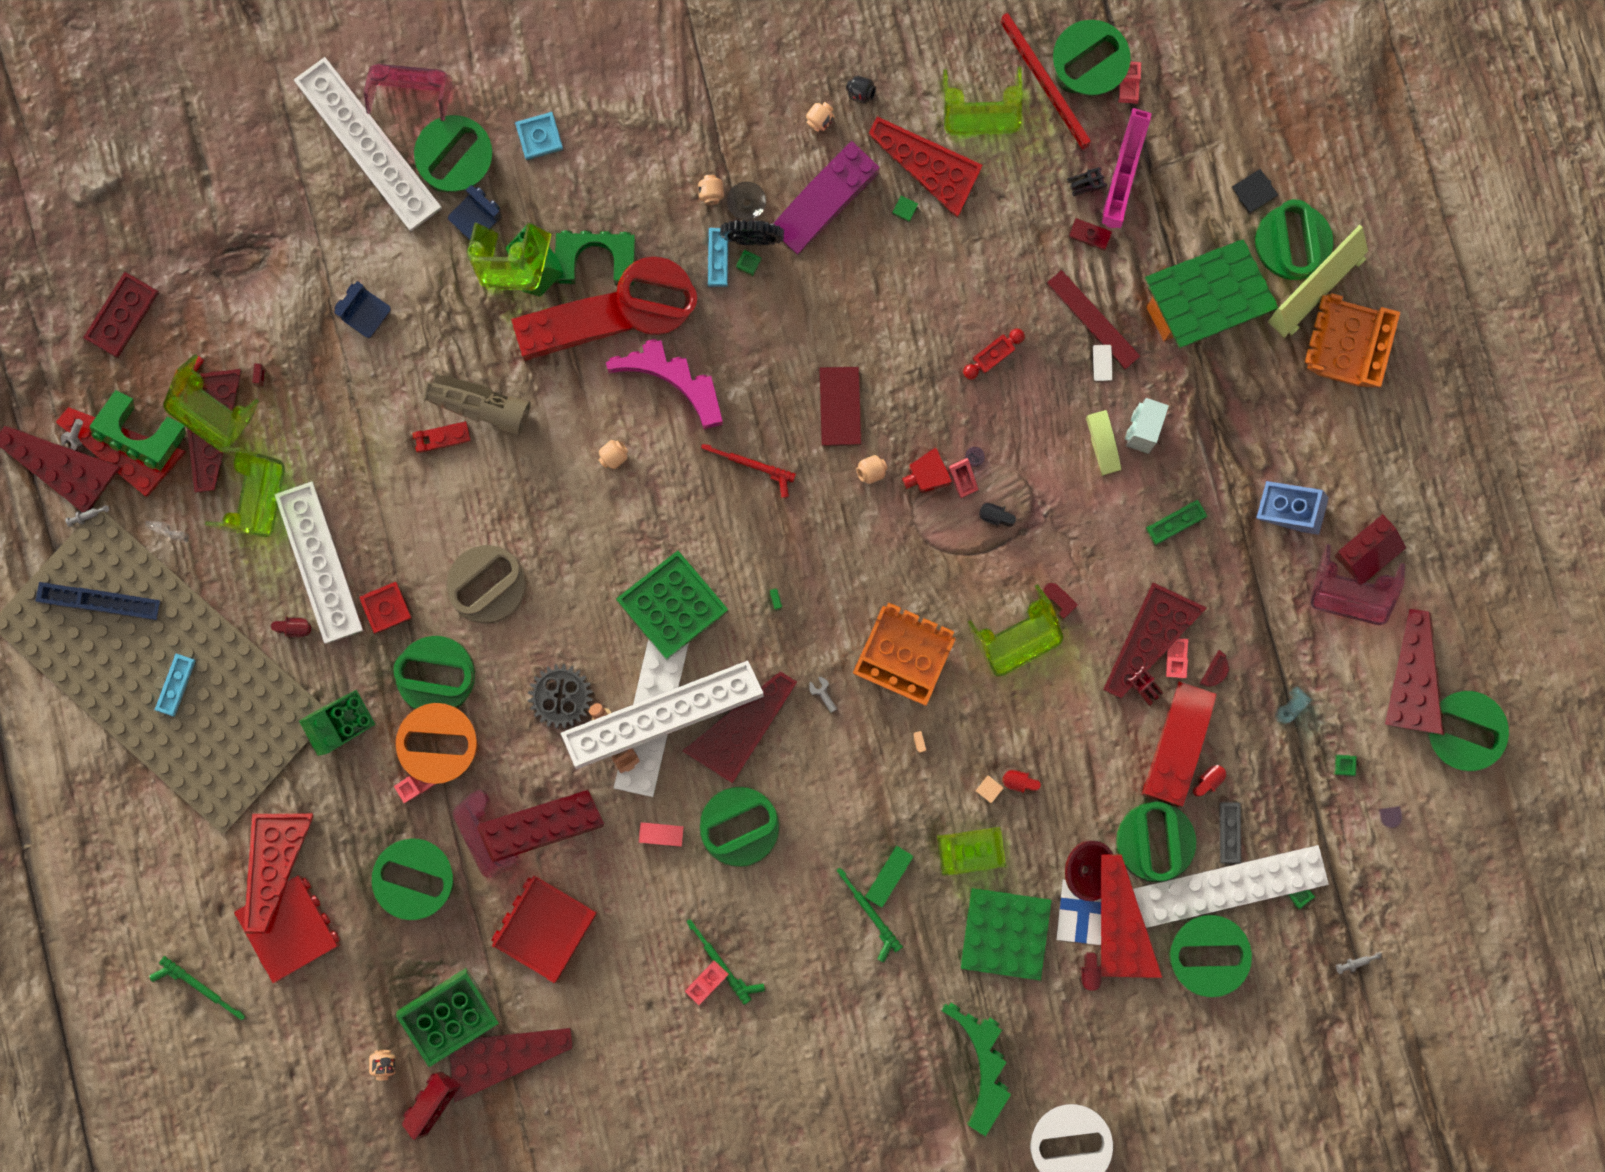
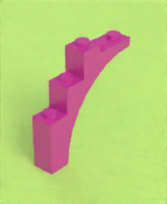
(1125, 168)
(653, 362)

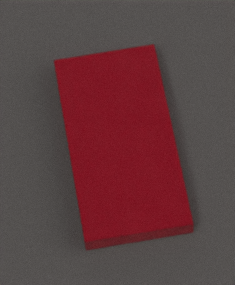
(121, 315)
(840, 406)

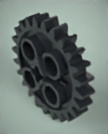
(751, 232)

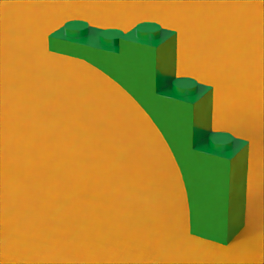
(991, 1096)

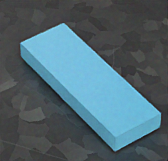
(717, 259)
(175, 685)

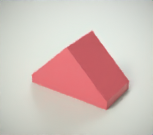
(963, 477)

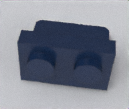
(474, 209)
(362, 310)

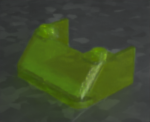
(982, 117)
(516, 272)
(201, 411)
(257, 500)
(1021, 641)

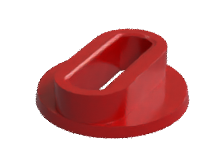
(651, 316)

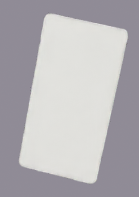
(1102, 362)

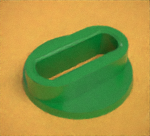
(1077, 42)
(438, 140)
(1274, 246)
(440, 652)
(1480, 712)
(1134, 845)
(749, 847)
(403, 901)
(1211, 980)

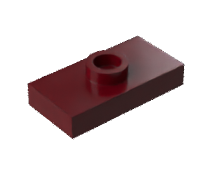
(1090, 234)

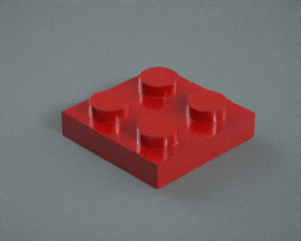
(385, 607)

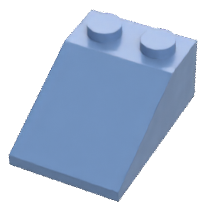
(1293, 507)

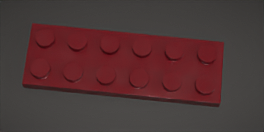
(540, 826)

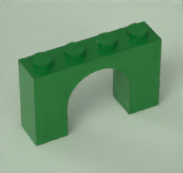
(571, 245)
(152, 451)

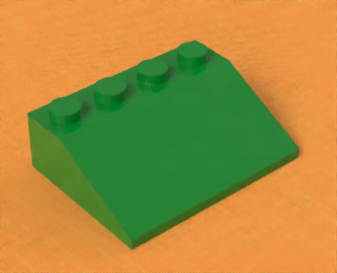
(447, 1017)

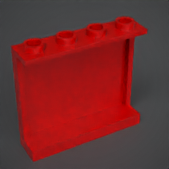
(543, 928)
(295, 933)

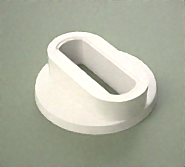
(1070, 1121)

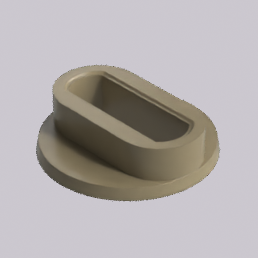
(501, 599)

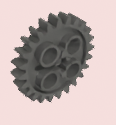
(542, 694)

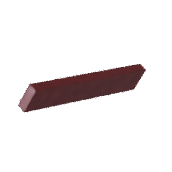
(1092, 319)

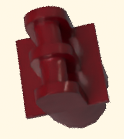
(292, 627)
(1144, 685)
(1091, 973)

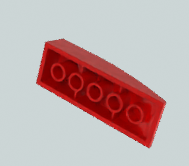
(568, 325)
(1179, 745)

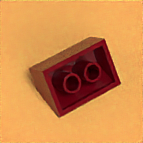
(1371, 550)
(429, 1105)

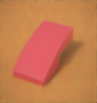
(1130, 85)
(1177, 659)
(411, 788)
(661, 834)
(706, 982)

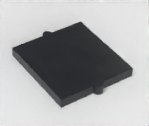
(1254, 191)

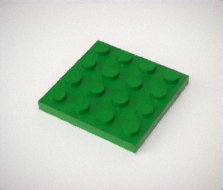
(672, 605)
(1005, 934)

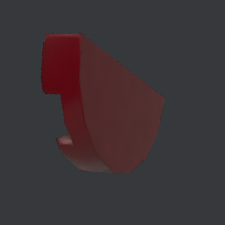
(1216, 671)

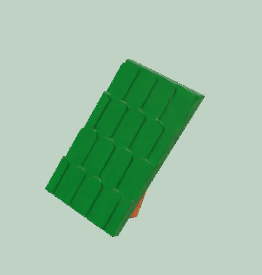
(1208, 294)

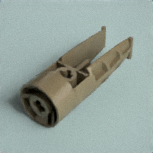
(478, 403)

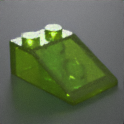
(971, 851)

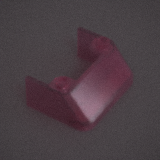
(408, 78)
(1349, 599)

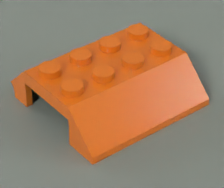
(1351, 342)
(905, 654)

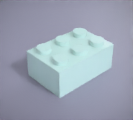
(1146, 425)

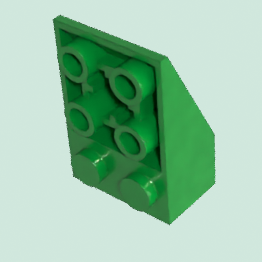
(551, 271)
(337, 723)

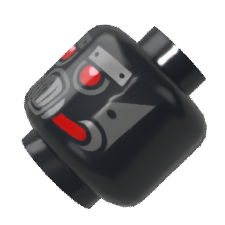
(861, 89)

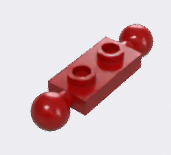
(993, 354)

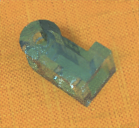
(1295, 705)

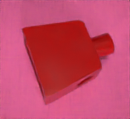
(927, 473)

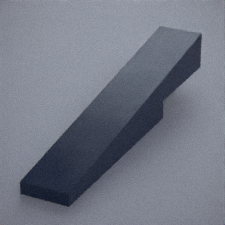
(97, 601)

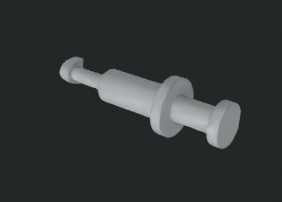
(81, 517)
(1353, 964)

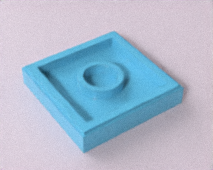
(539, 136)

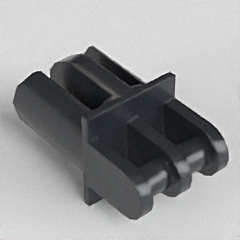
(1085, 183)
(996, 515)

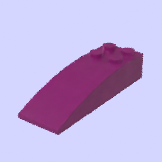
(826, 196)

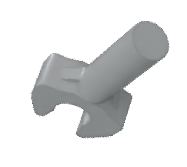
(73, 435)
(822, 692)

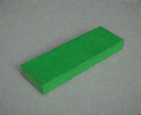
(1176, 522)
(889, 876)

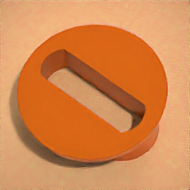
(437, 720)

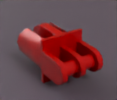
(1210, 780)
(1019, 781)

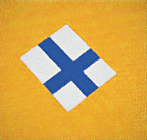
(1078, 919)

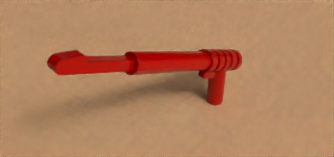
(776, 473)

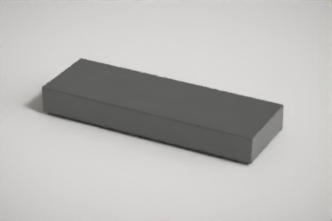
(1230, 832)

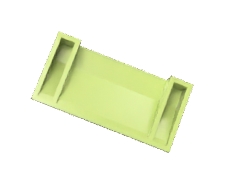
(1320, 282)

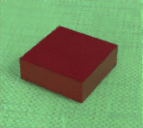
(258, 375)

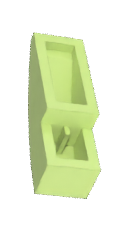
(1103, 442)

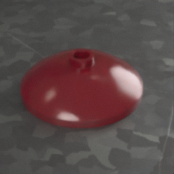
(1085, 883)

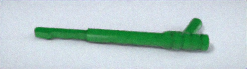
(886, 935)
(171, 969)
(737, 985)

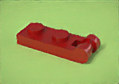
(442, 437)

